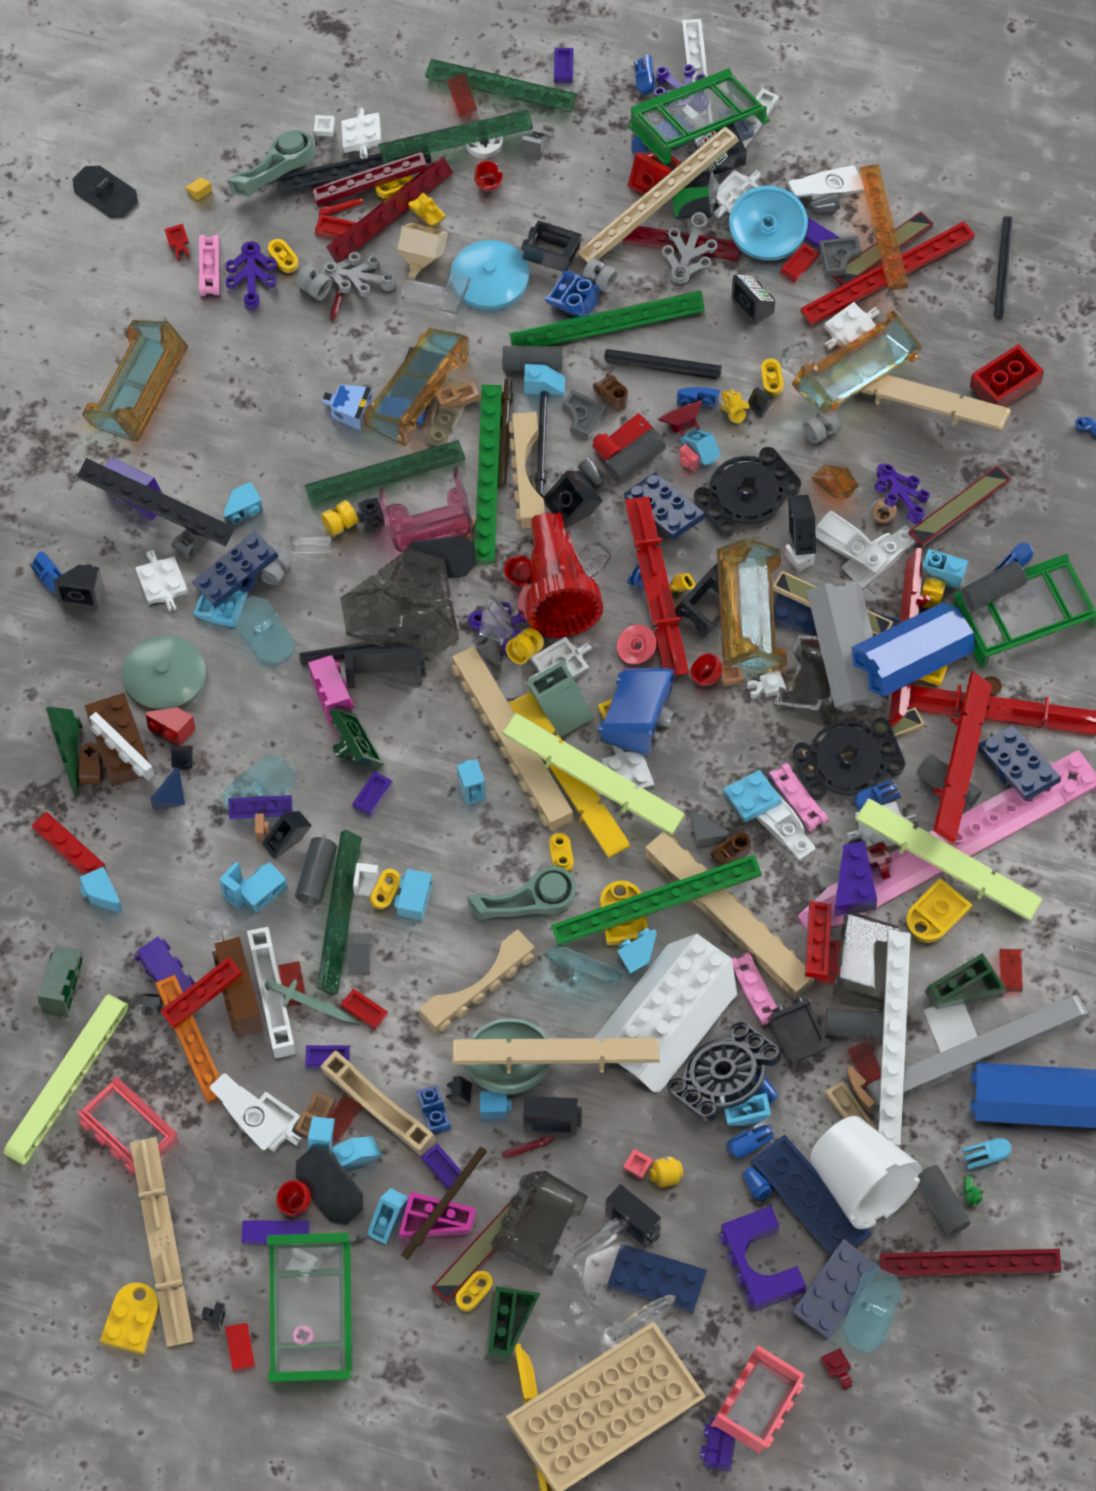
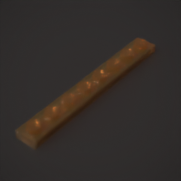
(883, 227)

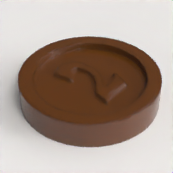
(996, 685)

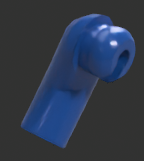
(1086, 423)

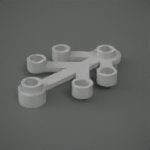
(688, 251)
(355, 275)

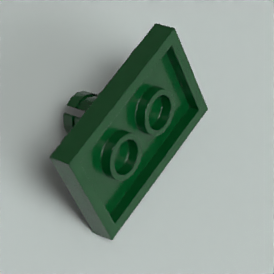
(354, 739)

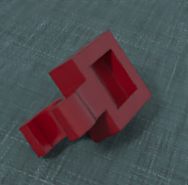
(879, 857)
(837, 1366)

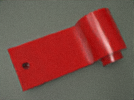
(608, 446)

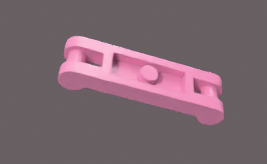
(209, 265)
(797, 797)
(753, 988)

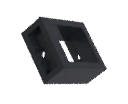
(554, 235)
(802, 524)
(688, 611)
(551, 1115)
(643, 1221)

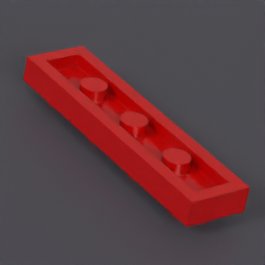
(66, 844)
(818, 940)
(201, 992)

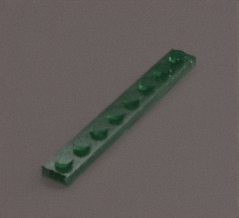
(504, 85)
(456, 136)
(384, 472)
(339, 913)

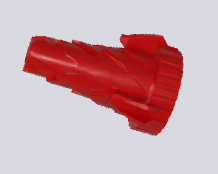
(561, 595)

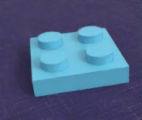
(752, 796)

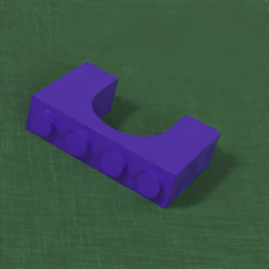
(761, 1289)

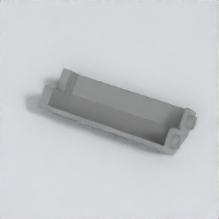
(841, 624)

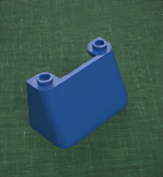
(636, 708)

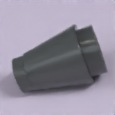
(828, 203)
(592, 472)
(488, 649)

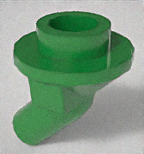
(973, 1194)

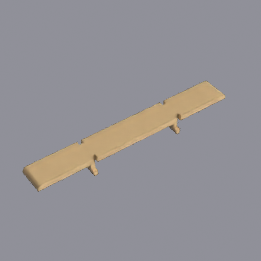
(940, 402)
(555, 1051)
(161, 1242)

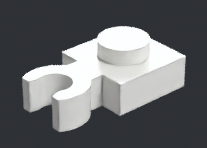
(768, 684)

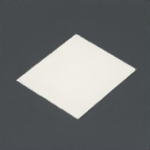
(950, 1026)

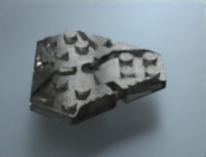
(412, 585)

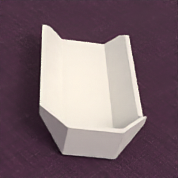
(675, 1004)

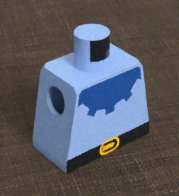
(349, 404)

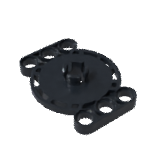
(745, 506)
(839, 774)
(736, 1060)

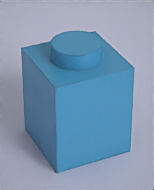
(494, 1105)

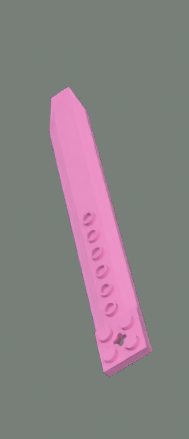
(977, 831)

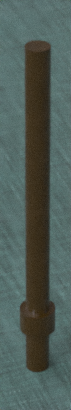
(506, 399)
(417, 1239)

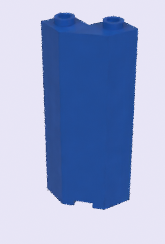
(914, 648)
(1034, 1095)

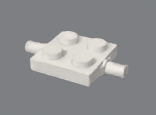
(361, 132)
(732, 189)
(849, 325)
(161, 580)
(562, 651)
(631, 766)
(872, 837)
(287, 1115)

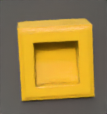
(199, 188)

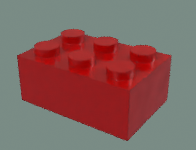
(1007, 377)

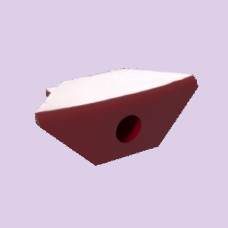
(682, 418)

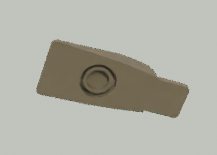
(445, 419)

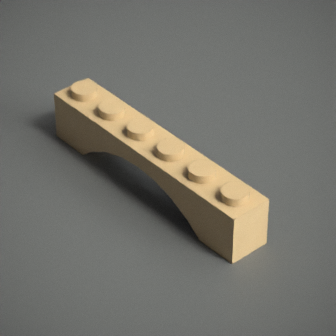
(525, 436)
(444, 1009)
(376, 1103)

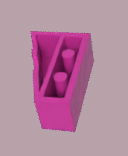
(330, 686)
(455, 1219)

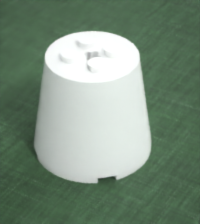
(864, 1171)

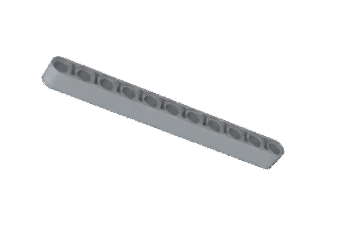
(987, 1047)

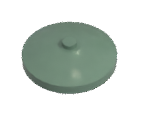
(164, 673)
(495, 1076)

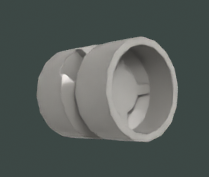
(600, 275)
(313, 282)
(821, 425)
(274, 571)

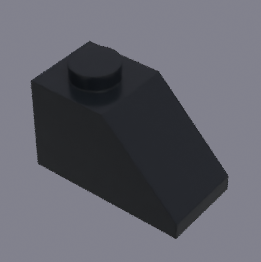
(286, 833)

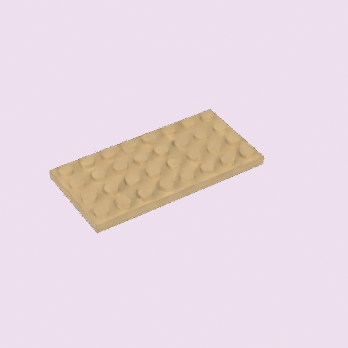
(605, 1408)

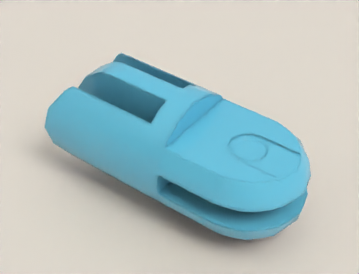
(993, 1151)

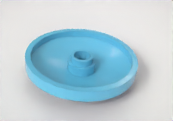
(768, 223)
(496, 274)

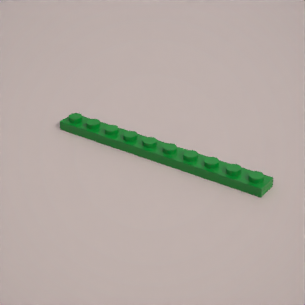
(609, 320)
(488, 473)
(656, 900)

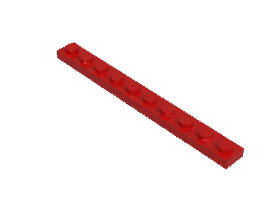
(875, 279)

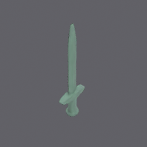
(291, 993)

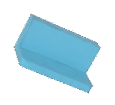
(230, 885)

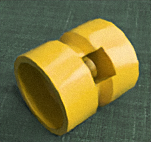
(339, 518)
(524, 645)

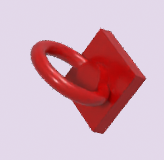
(648, 172)

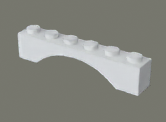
(275, 1012)

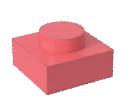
(689, 458)
(638, 1164)

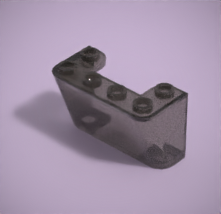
(809, 691)
(862, 961)
(537, 1221)

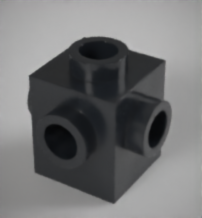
(370, 514)

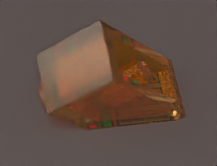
(836, 481)

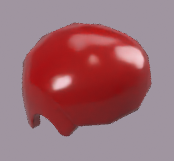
(488, 176)
(518, 570)

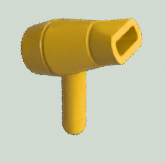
(681, 582)

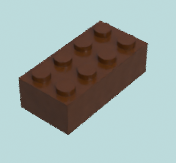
(118, 715)
(240, 995)

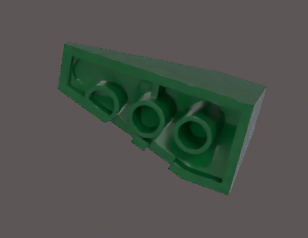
(68, 739)

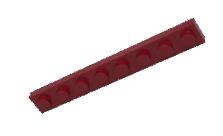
(388, 210)
(971, 1262)

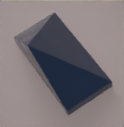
(169, 793)

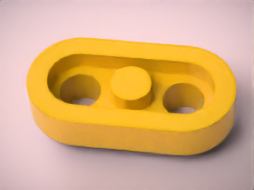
(391, 187)
(284, 257)
(772, 379)
(561, 852)
(385, 890)
(473, 1291)

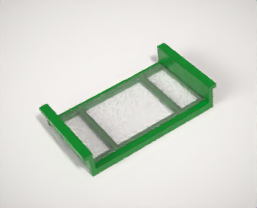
(693, 112)
(1042, 607)
(310, 1307)

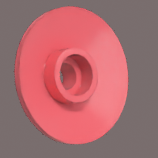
(631, 638)

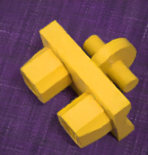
(427, 210)
(734, 405)

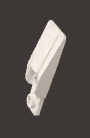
(836, 181)
(849, 542)
(891, 546)
(788, 829)
(249, 1112)

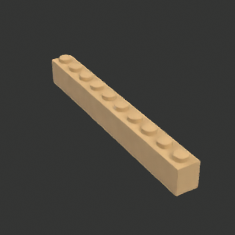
(496, 713)
(733, 918)

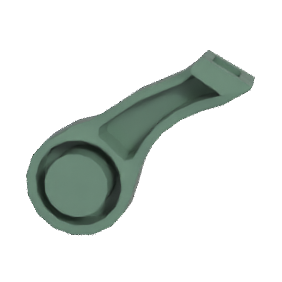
(286, 153)
(546, 893)

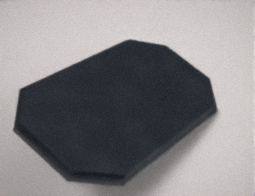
(105, 190)
(455, 550)
(329, 1185)

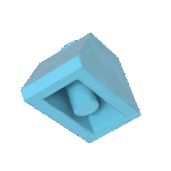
(543, 378)
(703, 445)
(100, 890)
(356, 1152)
(387, 1215)

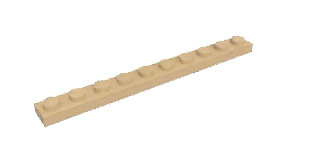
(658, 195)

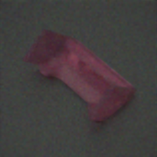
(436, 523)

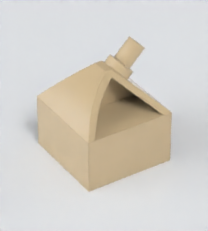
(421, 246)

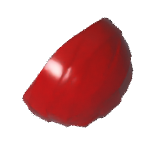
(706, 669)
(293, 1198)

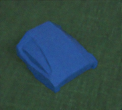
(574, 294)

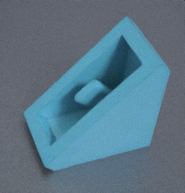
(750, 1112)
(321, 1133)

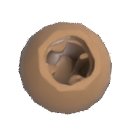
(883, 513)

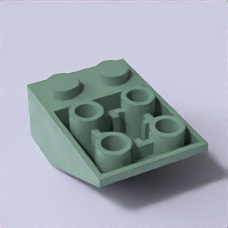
(560, 699)

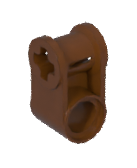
(610, 390)
(90, 767)
(729, 852)

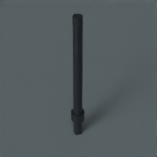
(540, 476)

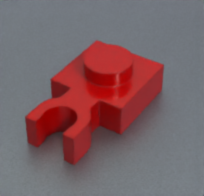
(177, 239)

